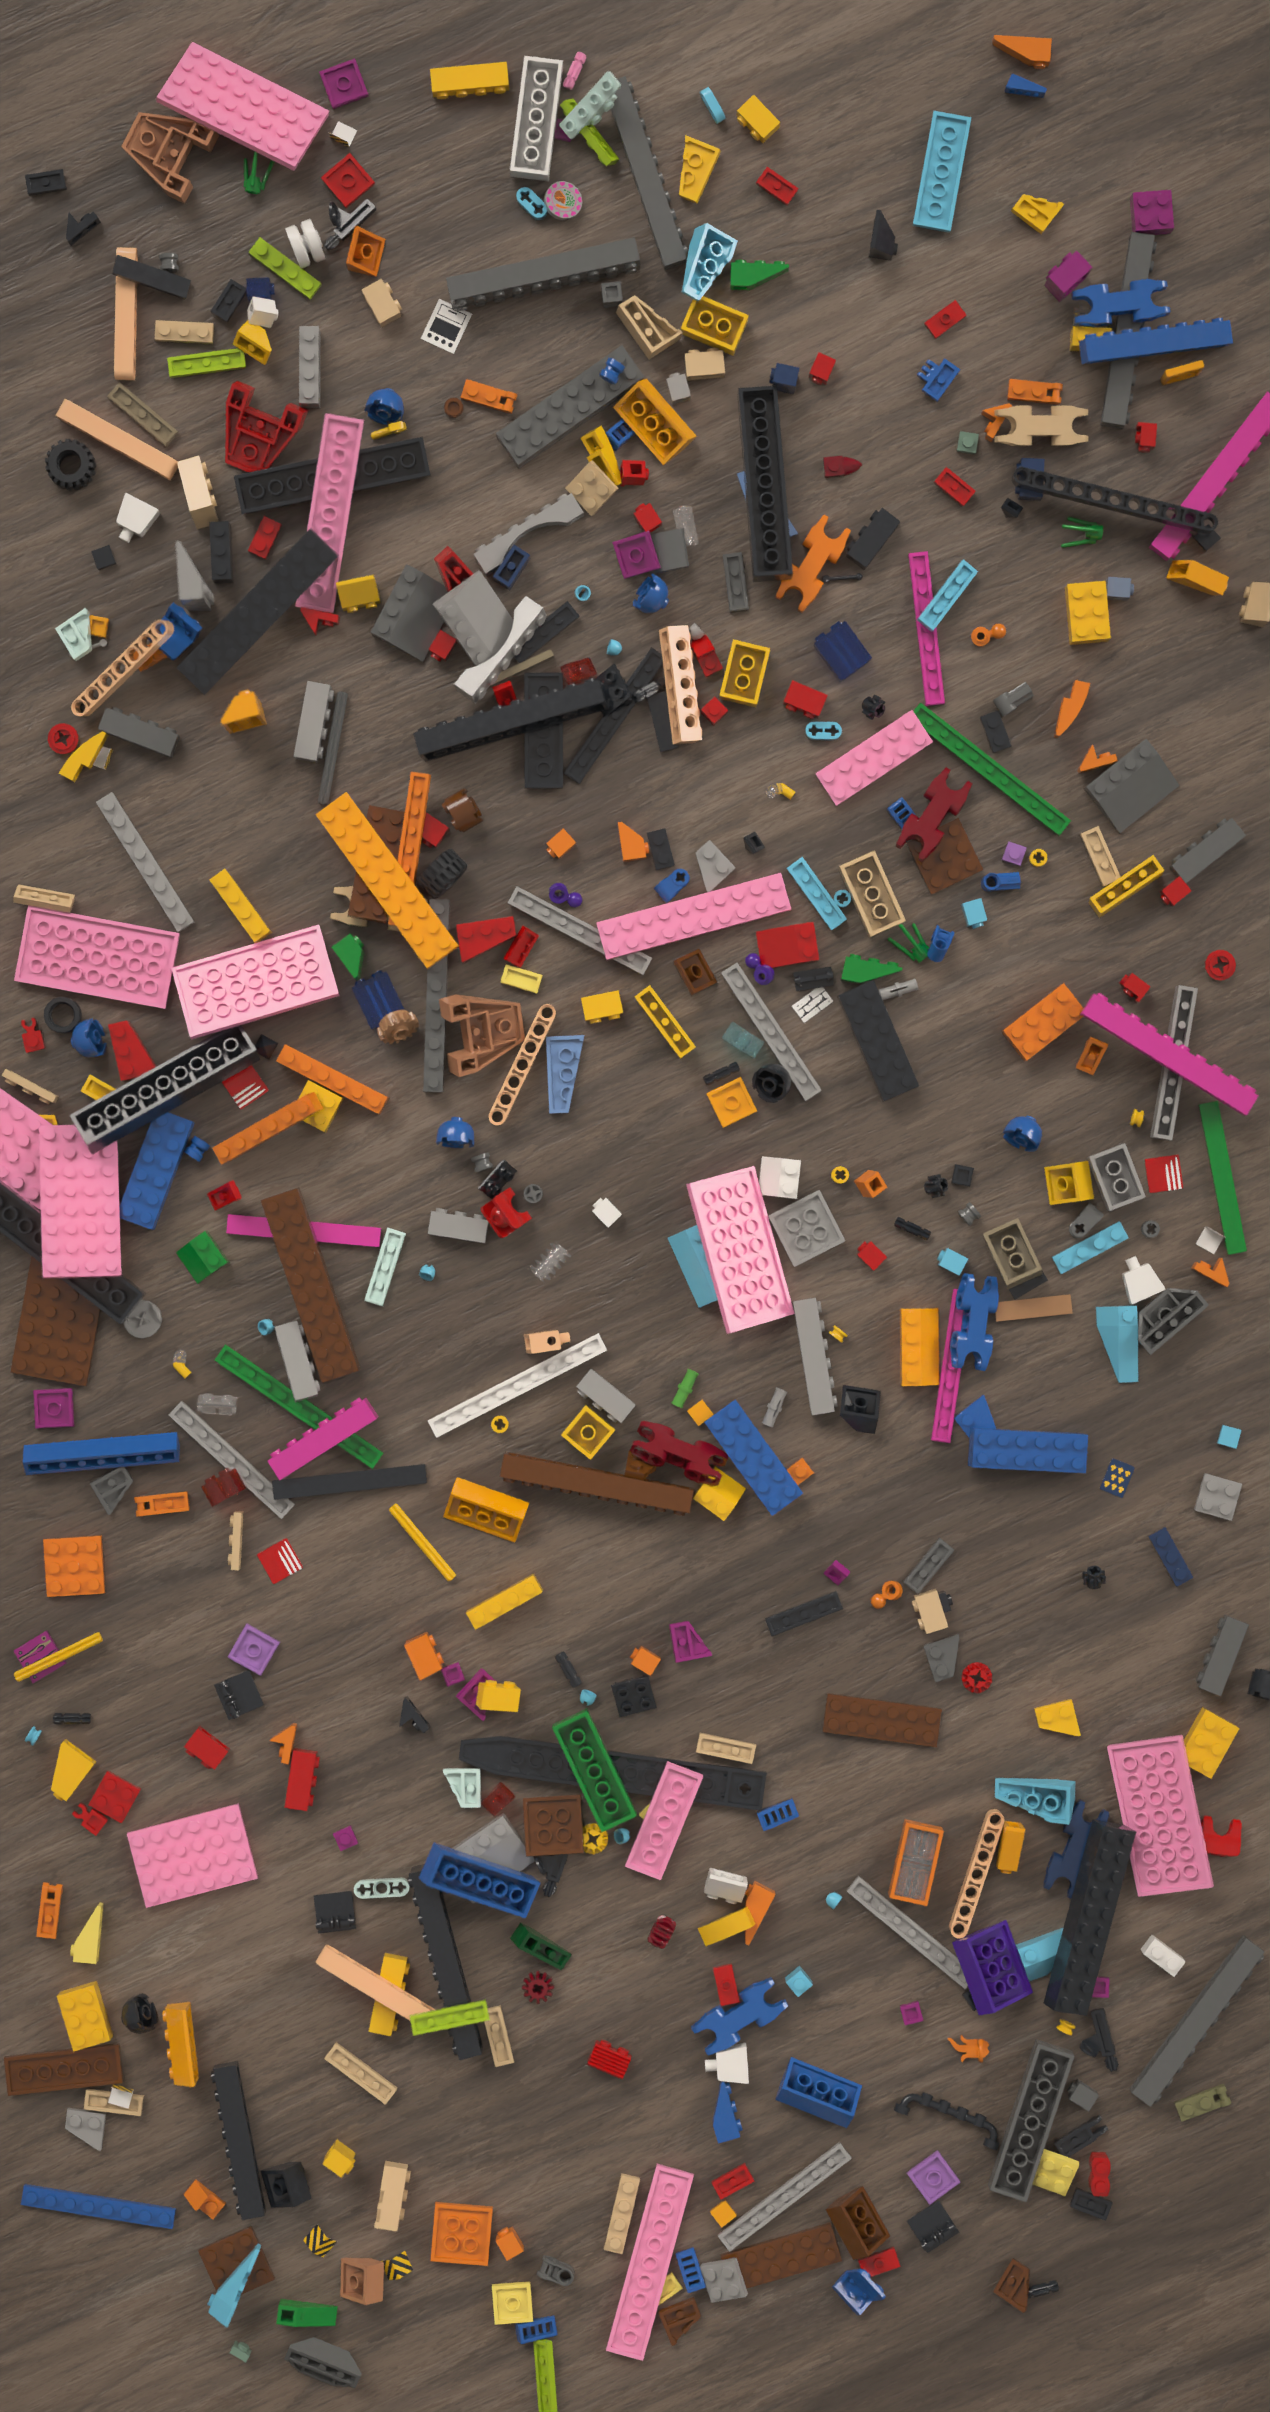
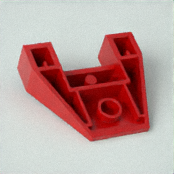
(254, 436)

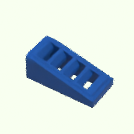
(1022, 86)
(615, 438)
(895, 816)
(768, 1810)
(697, 2285)
(536, 2336)

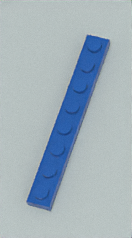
(98, 2206)

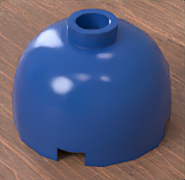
(385, 406)
(652, 595)
(88, 1039)
(1023, 1132)
(455, 1133)

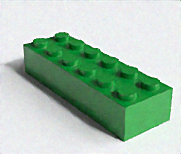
(594, 1770)

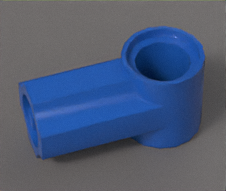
(1003, 881)

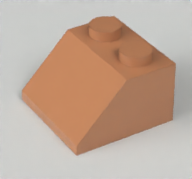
(362, 2280)

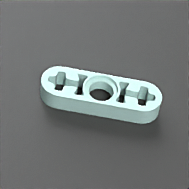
(396, 1892)

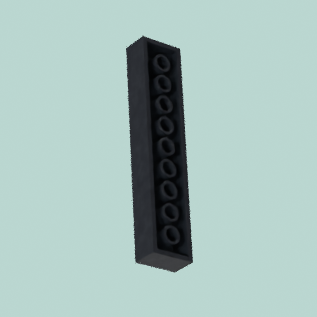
(295, 481)
(764, 483)
(257, 611)
(511, 720)
(164, 1087)
(22, 1225)
(1089, 1917)
(446, 1961)

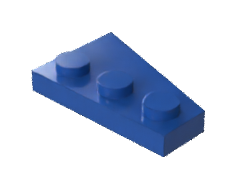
(975, 1416)

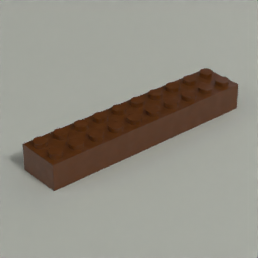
(310, 1284)
(596, 1482)

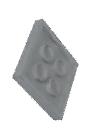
(806, 1228)

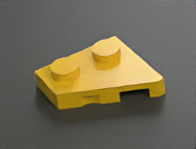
(1036, 211)
(1058, 1717)

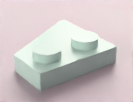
(76, 634)

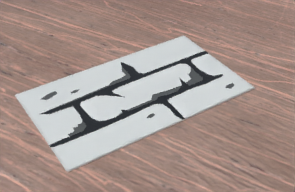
(812, 1003)

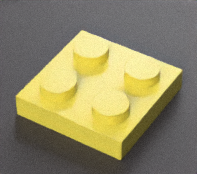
(1055, 2172)
(512, 2303)

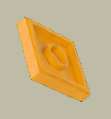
(1182, 372)
(731, 1102)

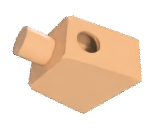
(538, 1341)

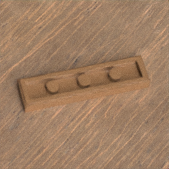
(1033, 1307)

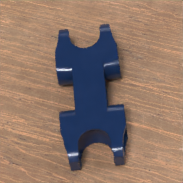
(1069, 1862)

